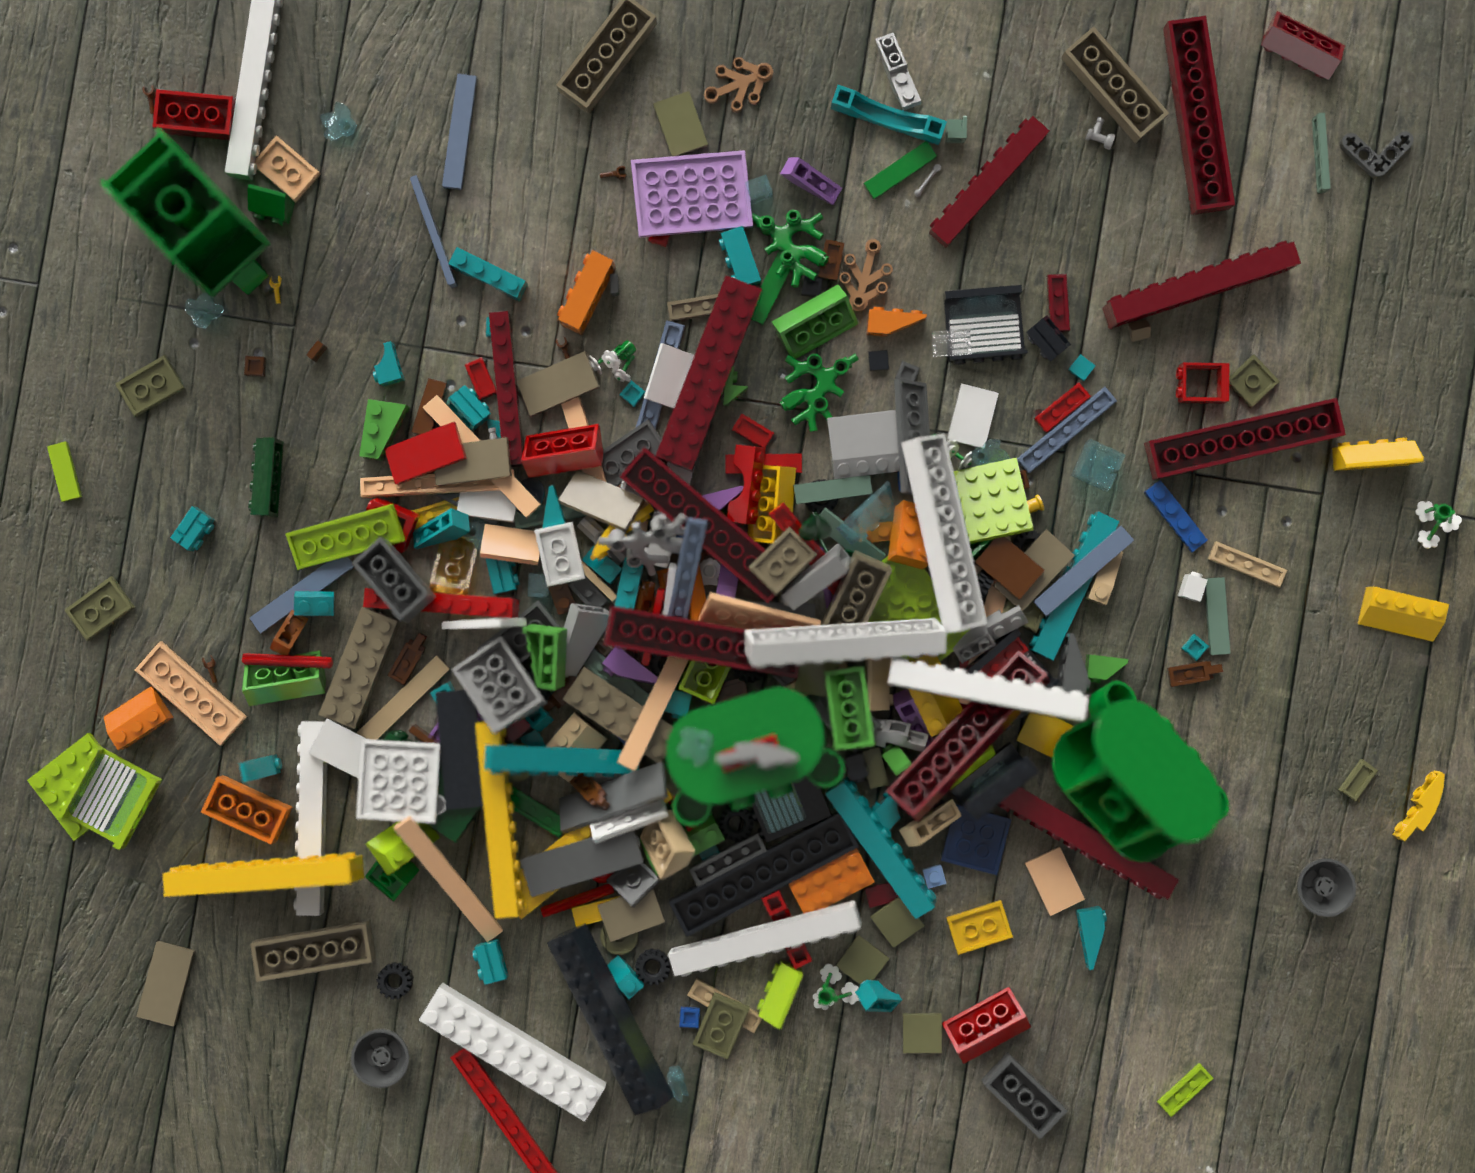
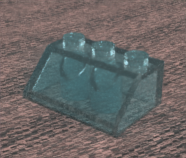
(867, 515)

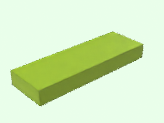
(64, 471)
(1185, 1090)

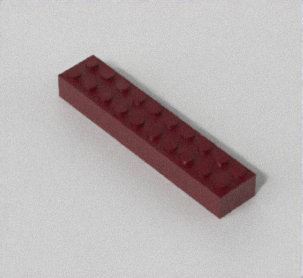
(1198, 115)
(1201, 285)
(708, 373)
(1244, 438)
(675, 497)
(683, 640)
(960, 744)
(1090, 842)

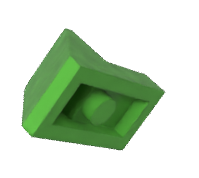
(732, 391)

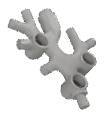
(636, 543)

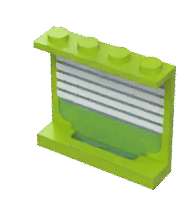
(110, 796)

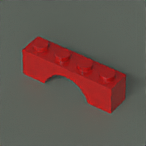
(750, 461)
(779, 910)

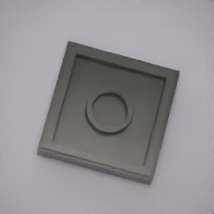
(633, 883)

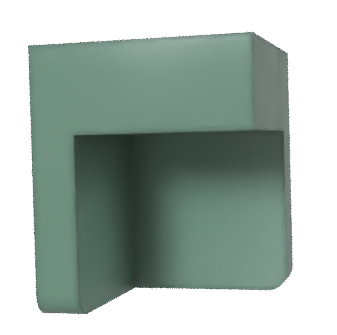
(956, 130)

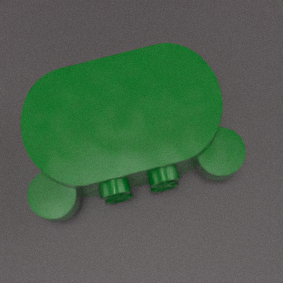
(189, 217)
(741, 721)
(1136, 777)

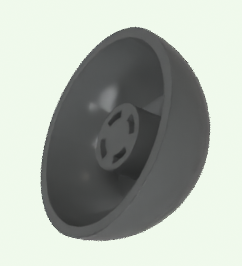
(1336, 887)
(375, 1067)

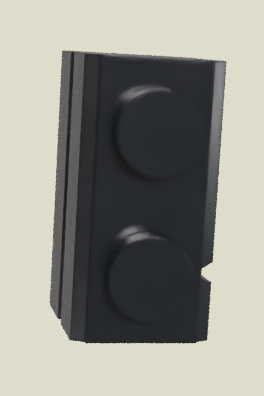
(1047, 338)
(856, 766)

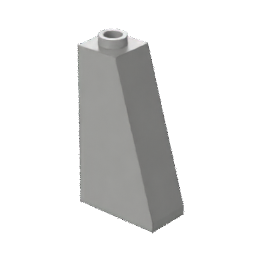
(816, 577)
(584, 629)

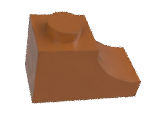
(288, 633)

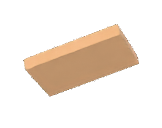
(286, 168)
(509, 544)
(1054, 881)

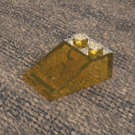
(454, 567)

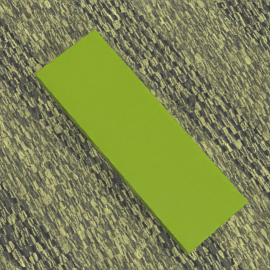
(344, 536)

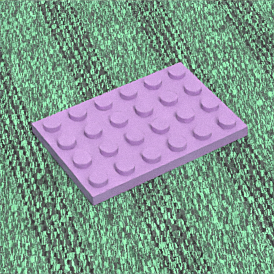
(691, 193)

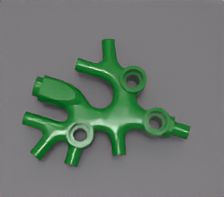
(783, 241)
(825, 383)

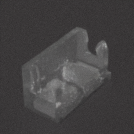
(951, 342)

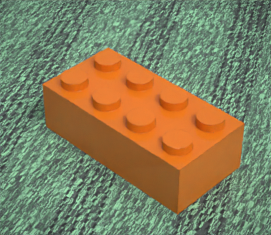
(586, 292)
(246, 809)
(831, 882)

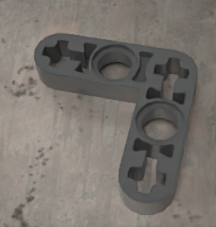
(1373, 158)

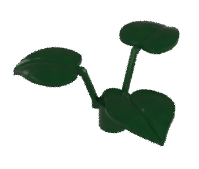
(817, 529)

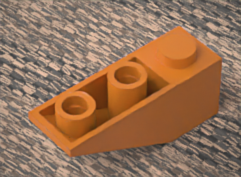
(888, 322)

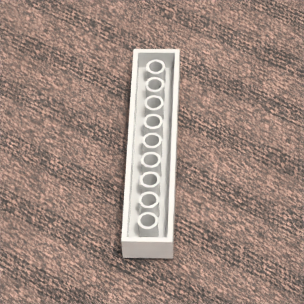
(944, 533)
(844, 642)
(513, 1051)

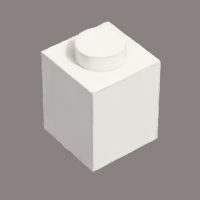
(1192, 587)

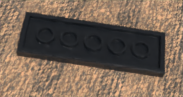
(459, 749)

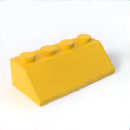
(1375, 455)
(774, 489)
(1402, 613)
(934, 709)

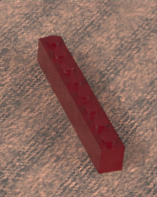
(989, 181)
(506, 383)

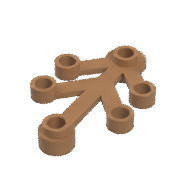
(741, 82)
(864, 278)

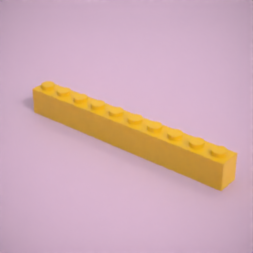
(499, 829)

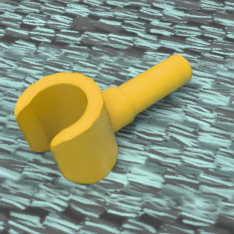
(275, 286)

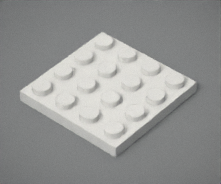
(398, 780)

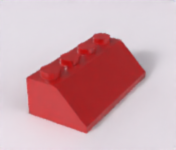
(562, 451)
(986, 1025)

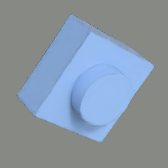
(934, 876)

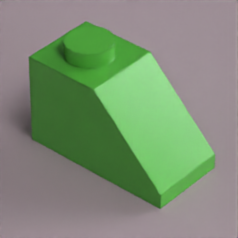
(1102, 667)
(895, 758)

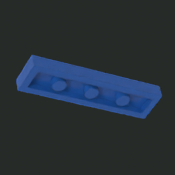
(1175, 516)

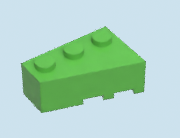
(380, 427)
(548, 654)

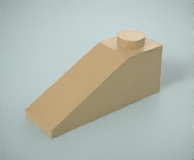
(1104, 581)
(933, 822)

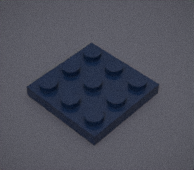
(976, 842)

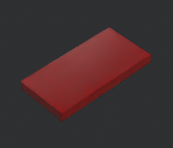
(425, 453)

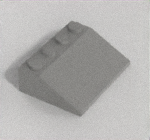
(863, 444)
(499, 685)

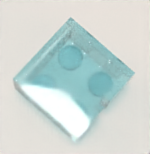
(1096, 464)

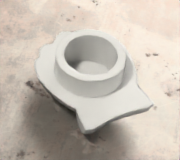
(710, 571)

